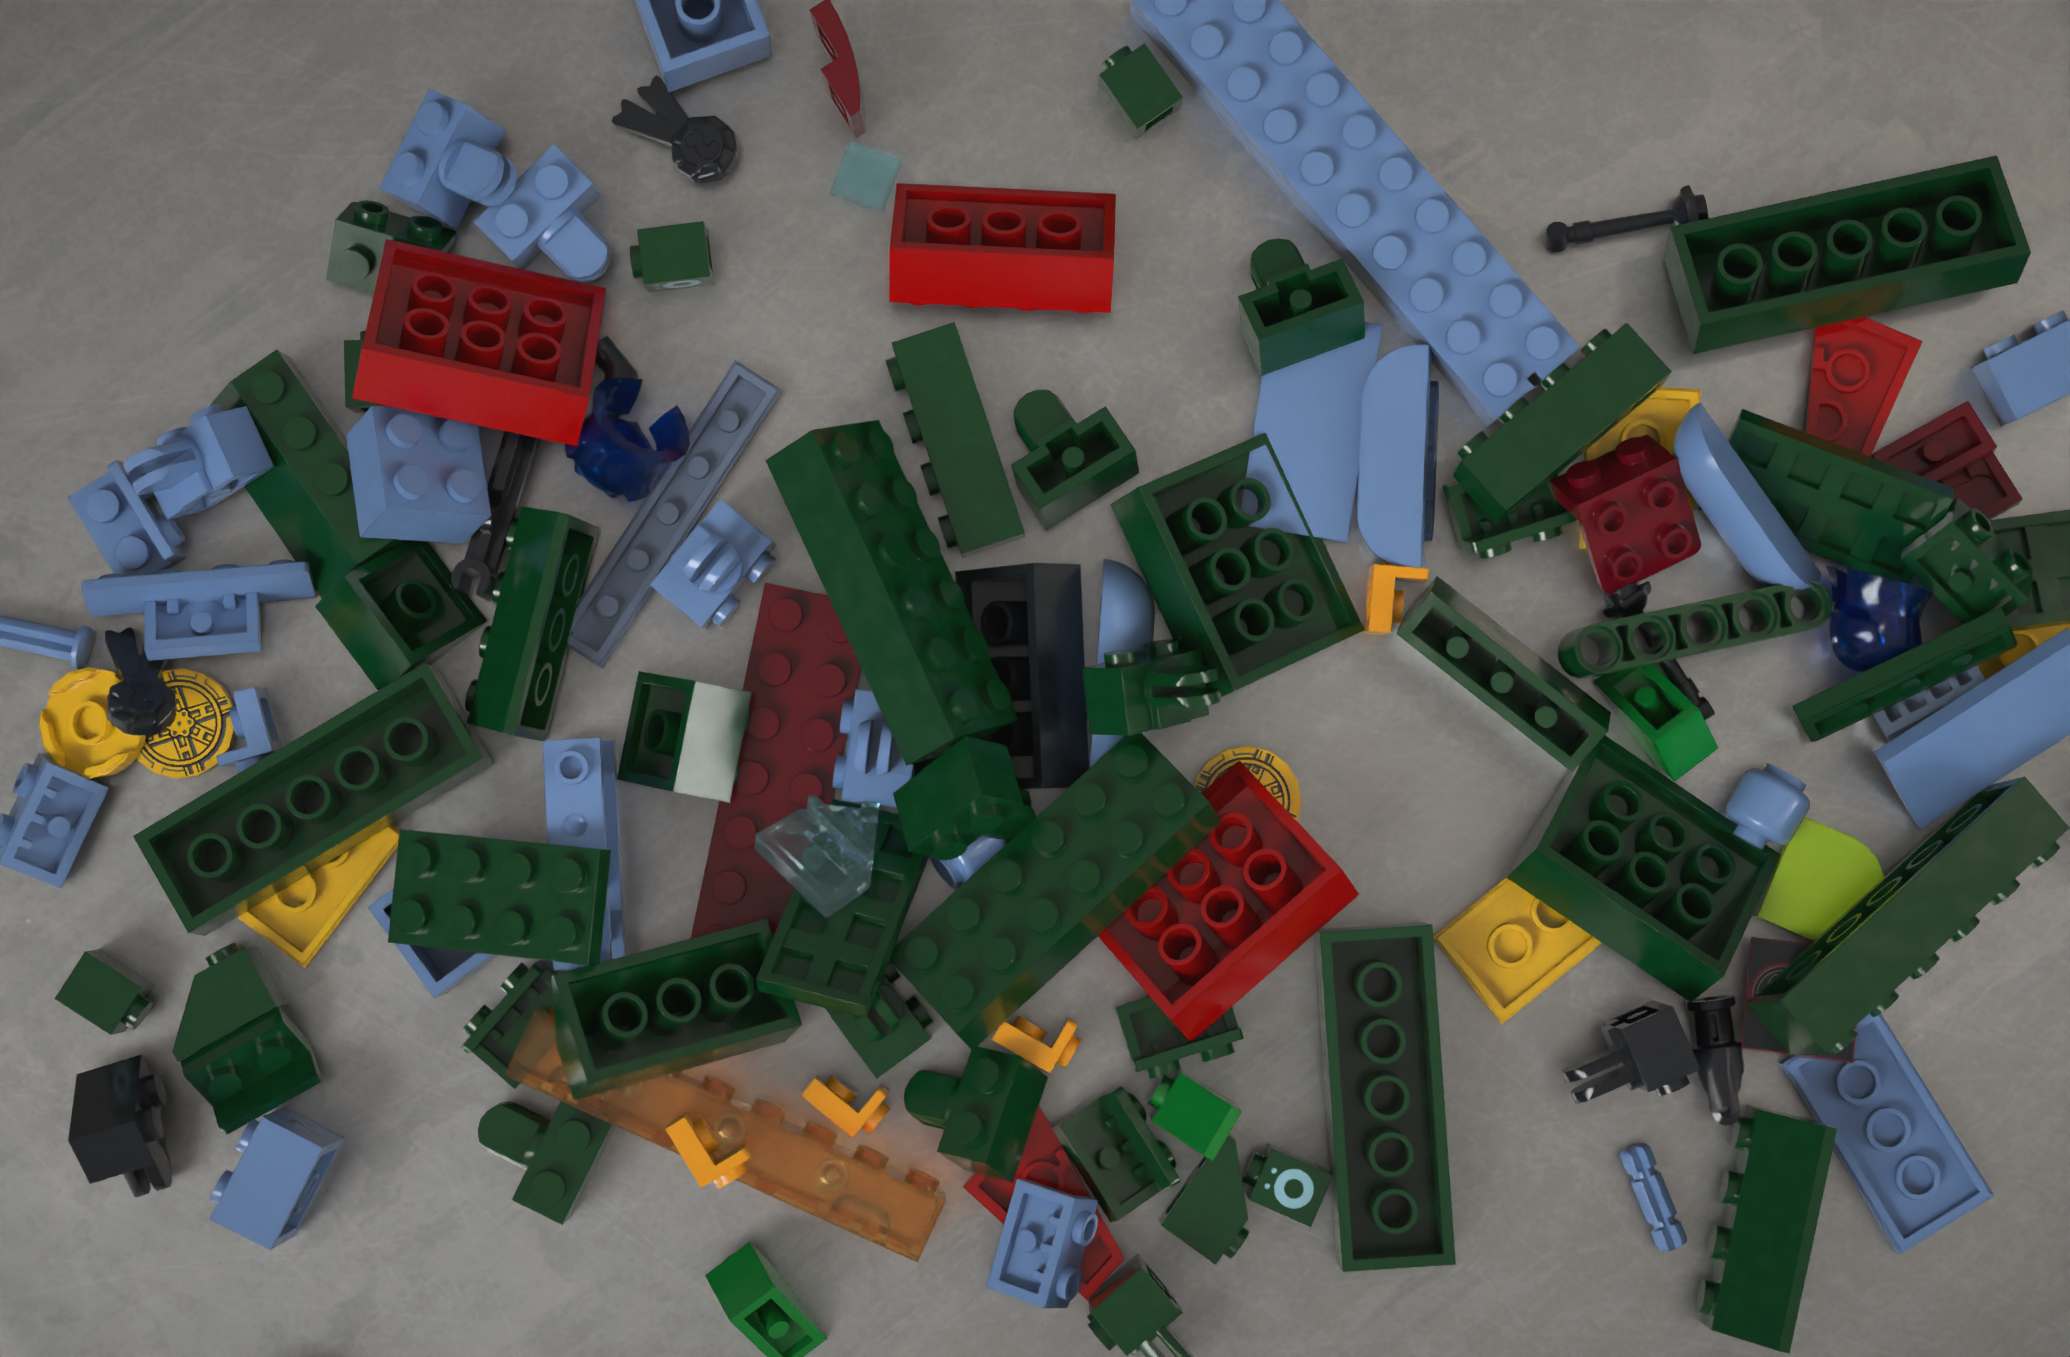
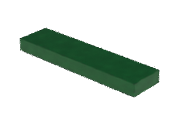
(1906, 675)

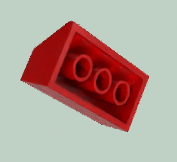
(1002, 248)

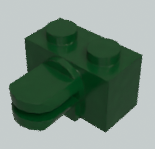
(1297, 308)
(1068, 460)
(1148, 689)
(961, 798)
(891, 1029)
(982, 1112)
(554, 1153)
(1134, 1310)

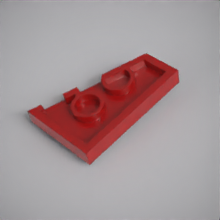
(1049, 1165)

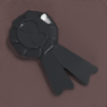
(701, 146)
(141, 700)

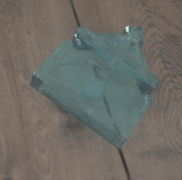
(823, 851)

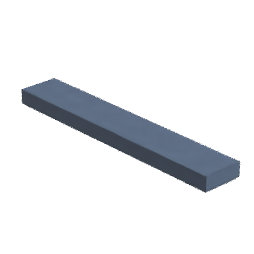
(670, 512)

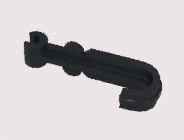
(504, 495)

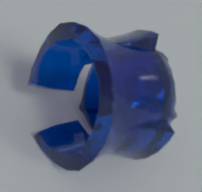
(616, 452)
(1873, 617)

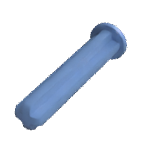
(47, 640)

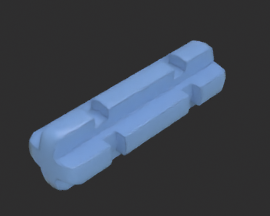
(1653, 1197)

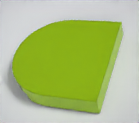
(1817, 880)

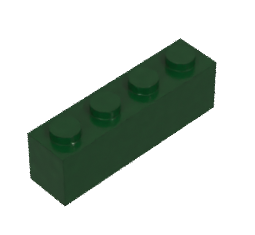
(1561, 422)
(957, 440)
(1504, 674)

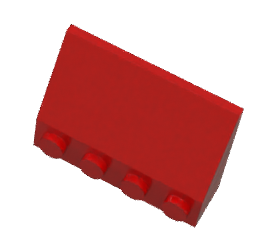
(480, 343)
(1228, 907)

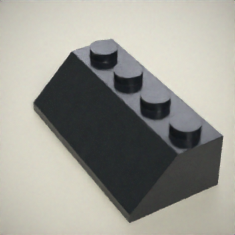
(1037, 648)

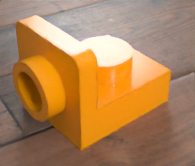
(1383, 602)
(1026, 1041)
(835, 1102)
(696, 1145)

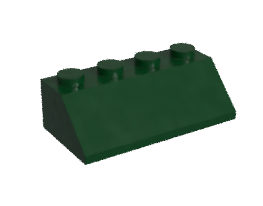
(311, 485)
(531, 623)
(667, 1010)
(1766, 1227)

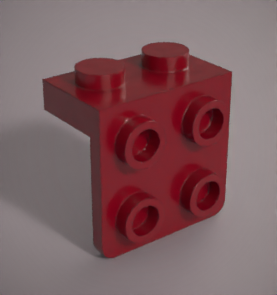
(1630, 511)

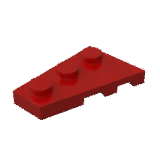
(1856, 381)

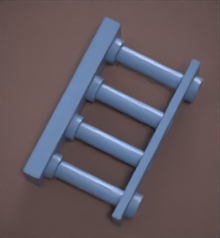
(585, 813)

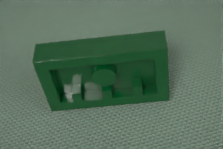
(1969, 565)
(253, 1069)

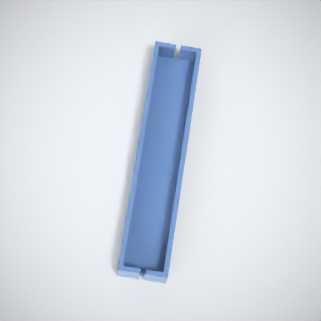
(1364, 194)

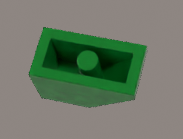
(1658, 718)
(1193, 1112)
(764, 1305)

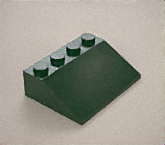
(1228, 587)
(1645, 869)

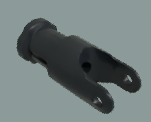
(1718, 1057)

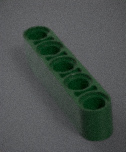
(1669, 629)

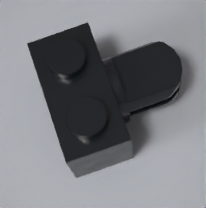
(1647, 1051)
(120, 1125)

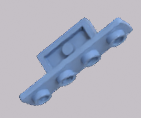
(200, 609)

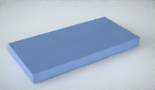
(1315, 432)
(1982, 733)
(1890, 1136)

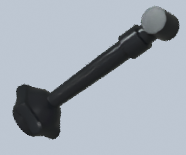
(1684, 210)
(1632, 601)

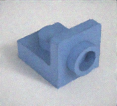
(255, 722)

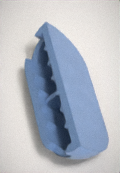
(1399, 456)
(1739, 505)
(1124, 623)

